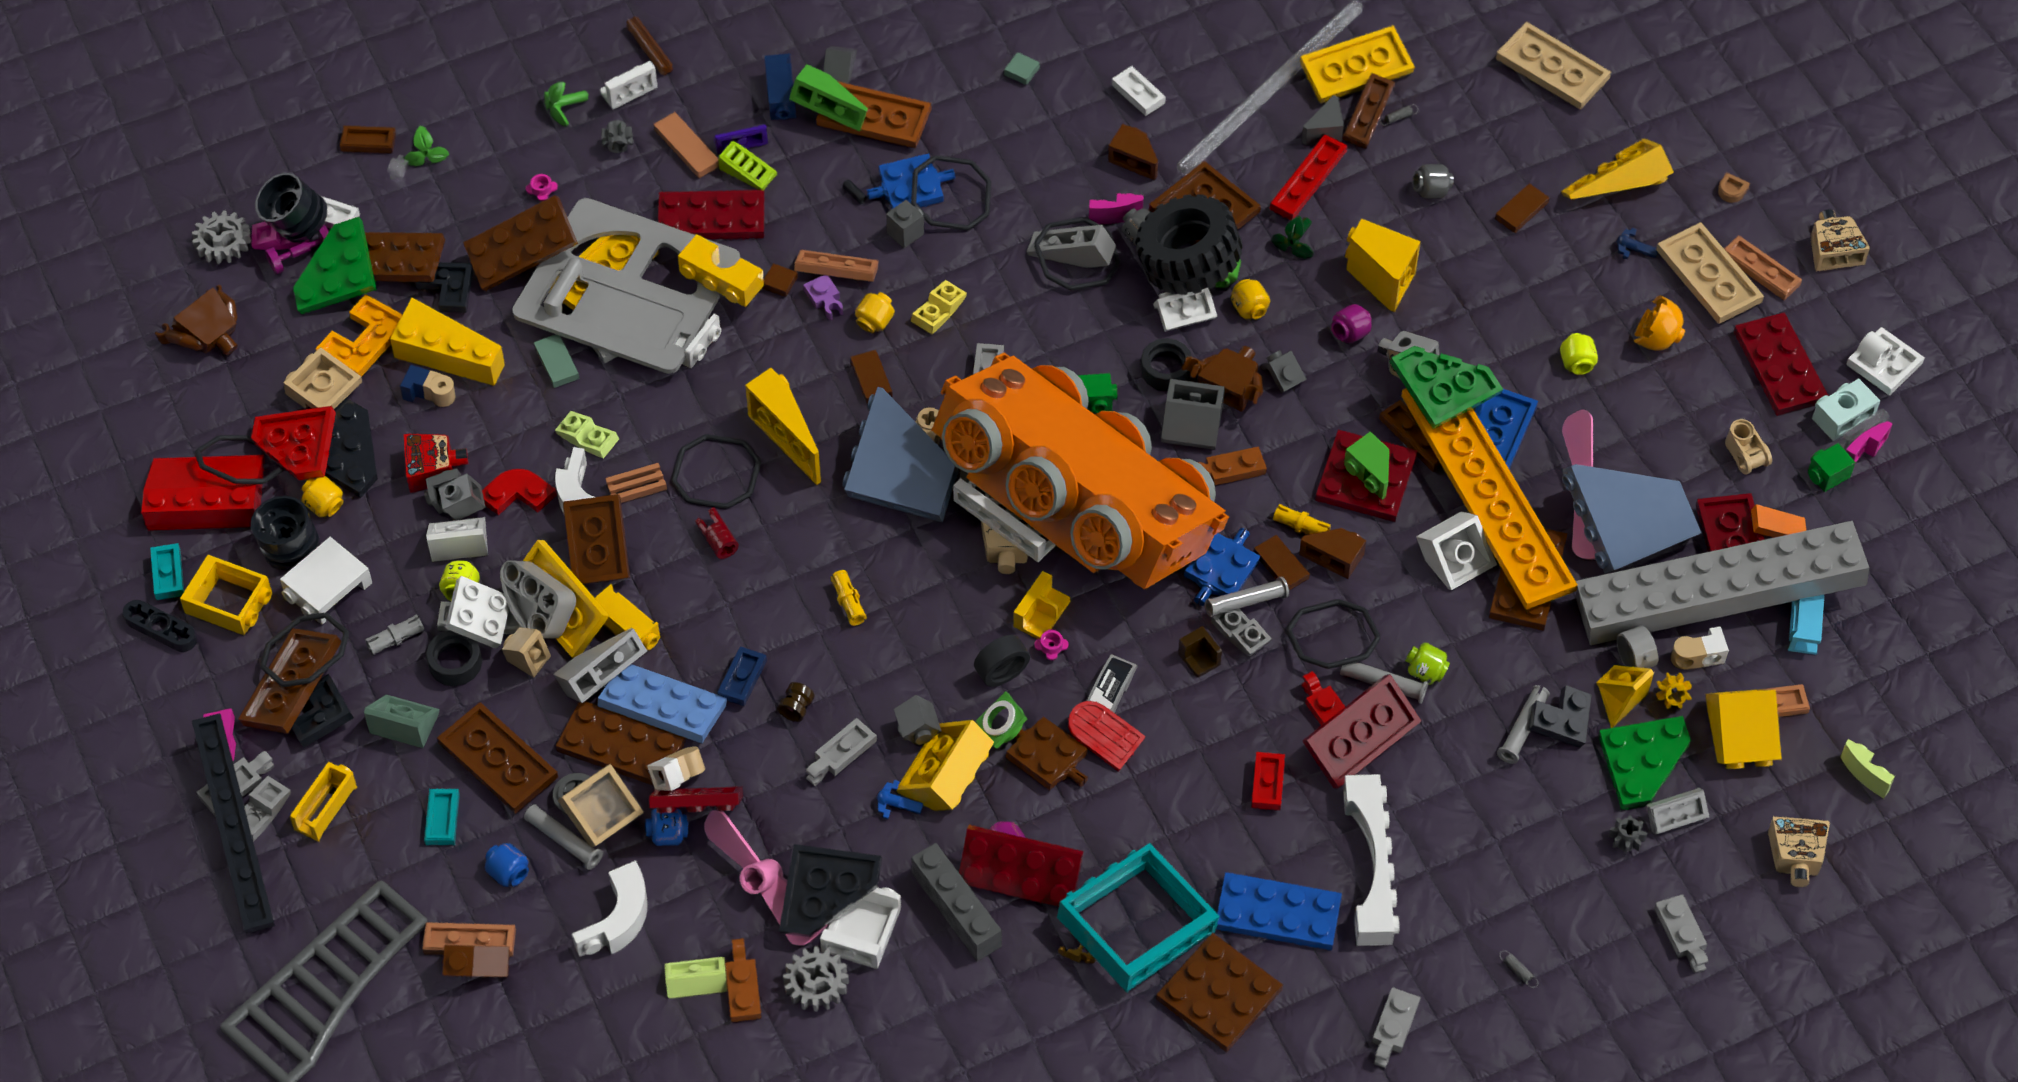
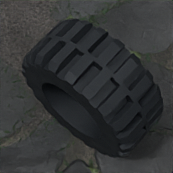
(1196, 265)

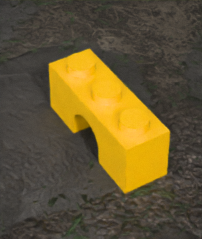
(736, 283)

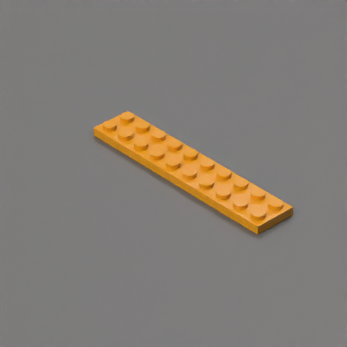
(1502, 508)

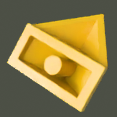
(1623, 689)

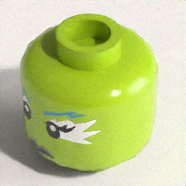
(1427, 663)

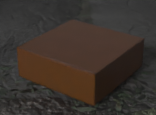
(780, 280)

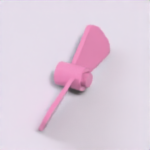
(1579, 442)
(757, 875)

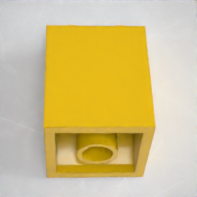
(1382, 261)
(1744, 727)

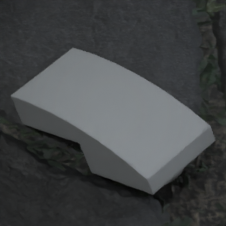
(1240, 631)

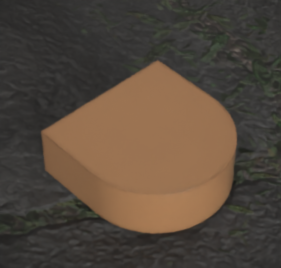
(1732, 188)

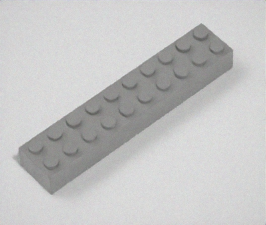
(1723, 582)

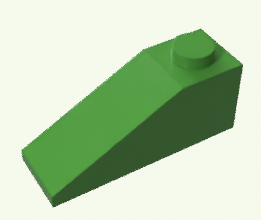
(828, 97)

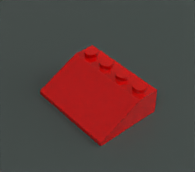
(189, 498)

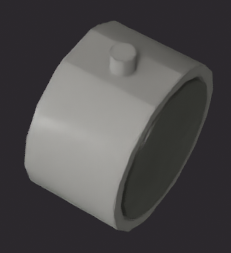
(1637, 648)

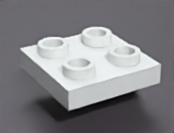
(1884, 360)
(477, 612)

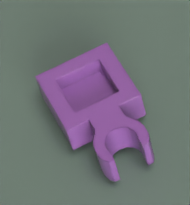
(824, 294)

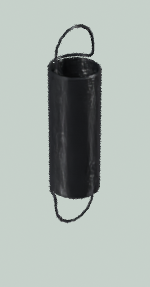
(854, 191)

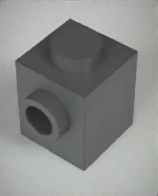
(905, 223)
(461, 497)
(917, 720)

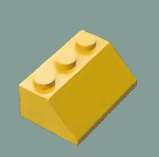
(946, 765)

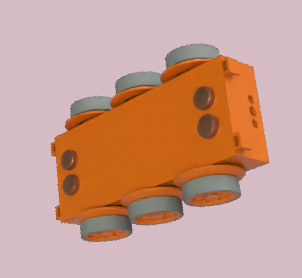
(1077, 473)

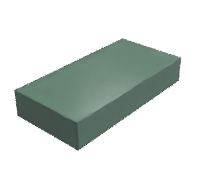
(556, 360)

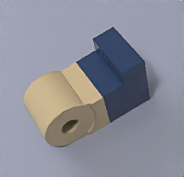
(427, 385)

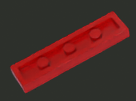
(1308, 177)

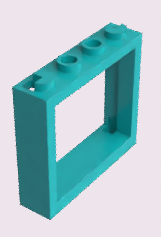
(1148, 859)

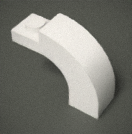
(570, 478)
(626, 918)

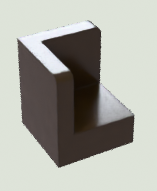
(1200, 652)

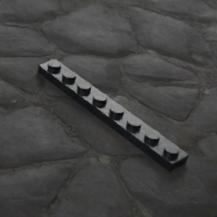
(233, 823)

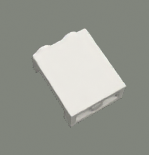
(324, 578)
(864, 928)

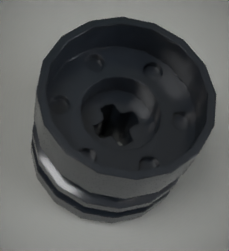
(291, 207)
(284, 531)

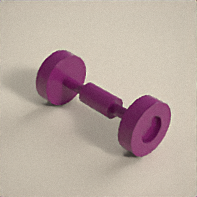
(275, 260)

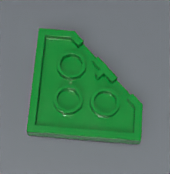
(337, 269)
(1444, 383)
(1643, 757)

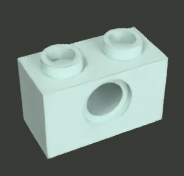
(1845, 408)

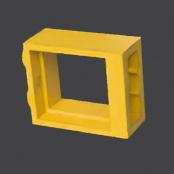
(205, 579)

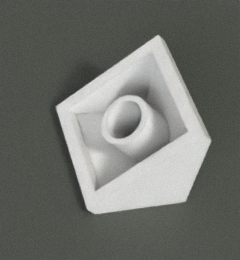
(457, 539)

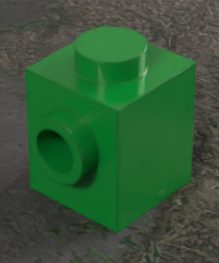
(1099, 391)
(1830, 467)

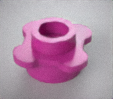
(541, 186)
(1055, 638)

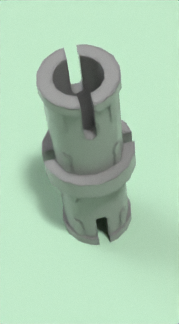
(394, 634)

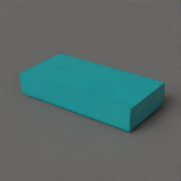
(442, 817)

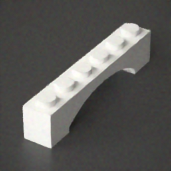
(1364, 803)

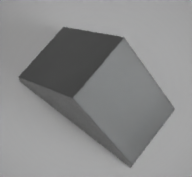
(840, 63)
(1325, 122)

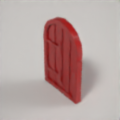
(1104, 733)

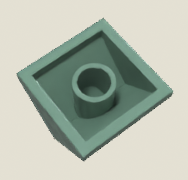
(401, 720)

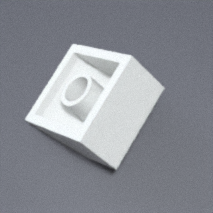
(1457, 549)

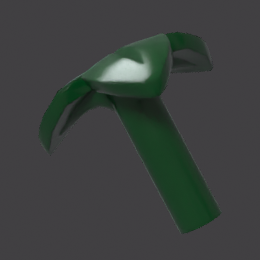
(1294, 230)

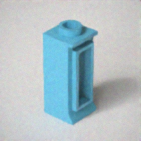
(1806, 624)

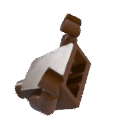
(204, 324)
(1233, 371)

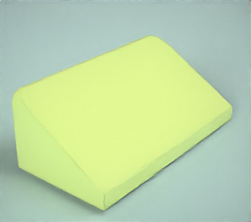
(695, 977)

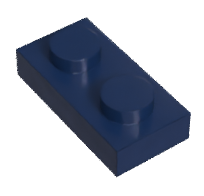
(742, 676)

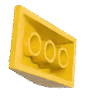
(779, 417)

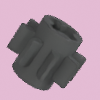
(617, 136)
(1624, 827)

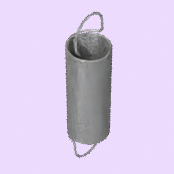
(1398, 115)
(1518, 968)

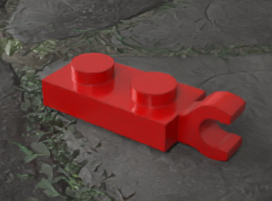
(1321, 702)

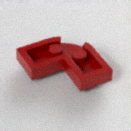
(514, 485)

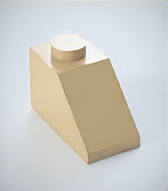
(526, 650)

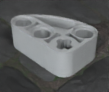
(537, 598)

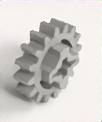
(221, 237)
(818, 983)

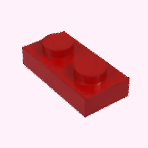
(1268, 781)

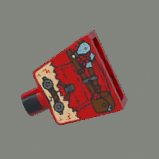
(429, 456)

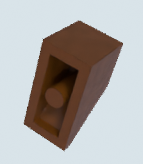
(1133, 152)
(1334, 550)
(476, 960)

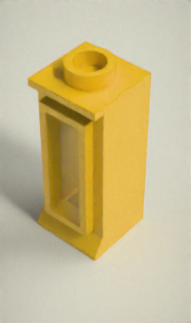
(626, 616)
(331, 776)

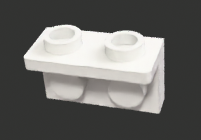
(630, 85)
(1185, 310)
(699, 345)

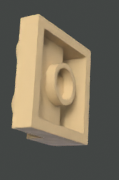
(321, 381)

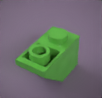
(1370, 463)

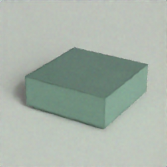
(1022, 68)

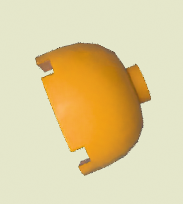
(1660, 326)

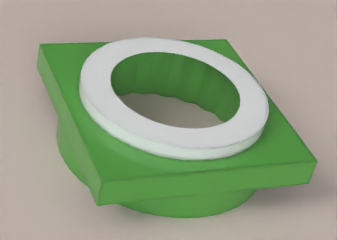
(1010, 728)

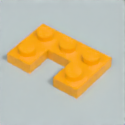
(372, 342)

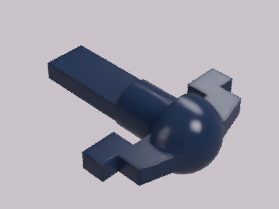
(1623, 242)

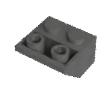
(1192, 414)

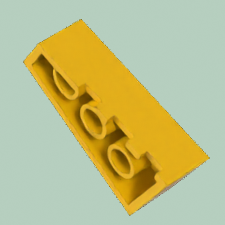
(445, 345)

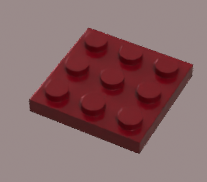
(1349, 492)
(696, 799)

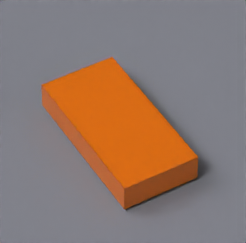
(1775, 522)

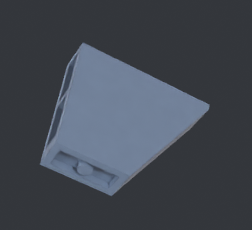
(899, 463)
(1628, 513)

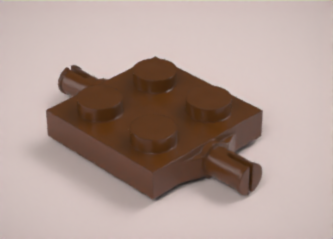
(1048, 754)

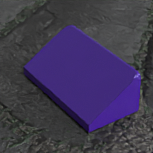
(747, 138)

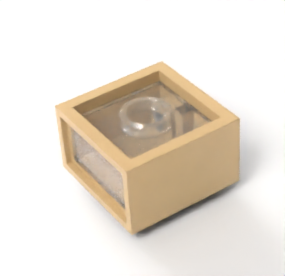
(600, 806)

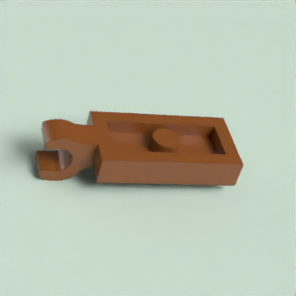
(1235, 465)
(742, 985)

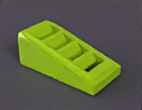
(736, 154)

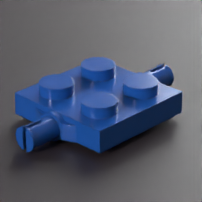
(897, 182)
(1223, 567)

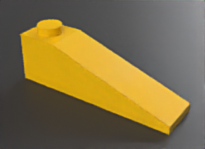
(1635, 167)

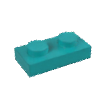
(167, 571)

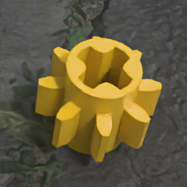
(1677, 698)

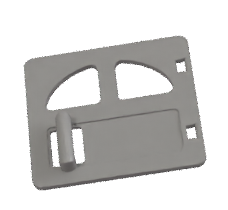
(619, 307)

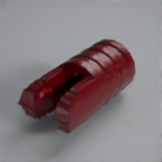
(718, 535)

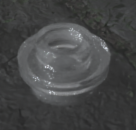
(397, 167)

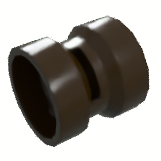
(797, 699)

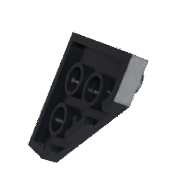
(352, 450)
(824, 886)

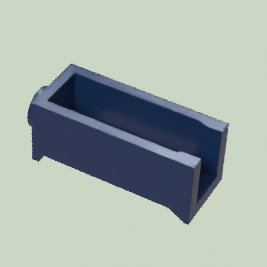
(779, 86)

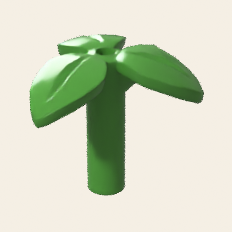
(555, 100)
(423, 142)

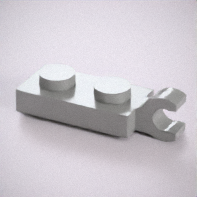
(841, 751)
(247, 775)
(1683, 931)
(1394, 1024)

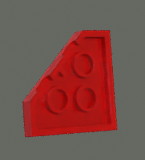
(297, 440)

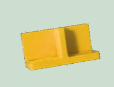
(1040, 607)

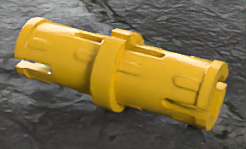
(1299, 521)
(848, 597)

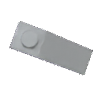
(1076, 246)
(599, 665)

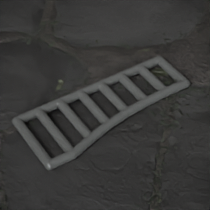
(339, 1006)

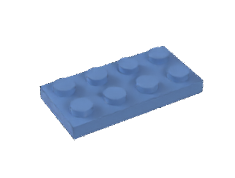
(663, 702)

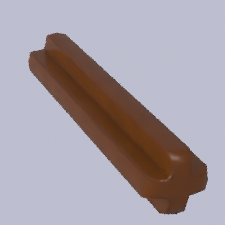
(649, 45)

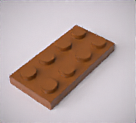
(888, 117)

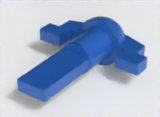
(886, 798)

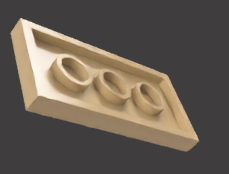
(1553, 65)
(1710, 273)

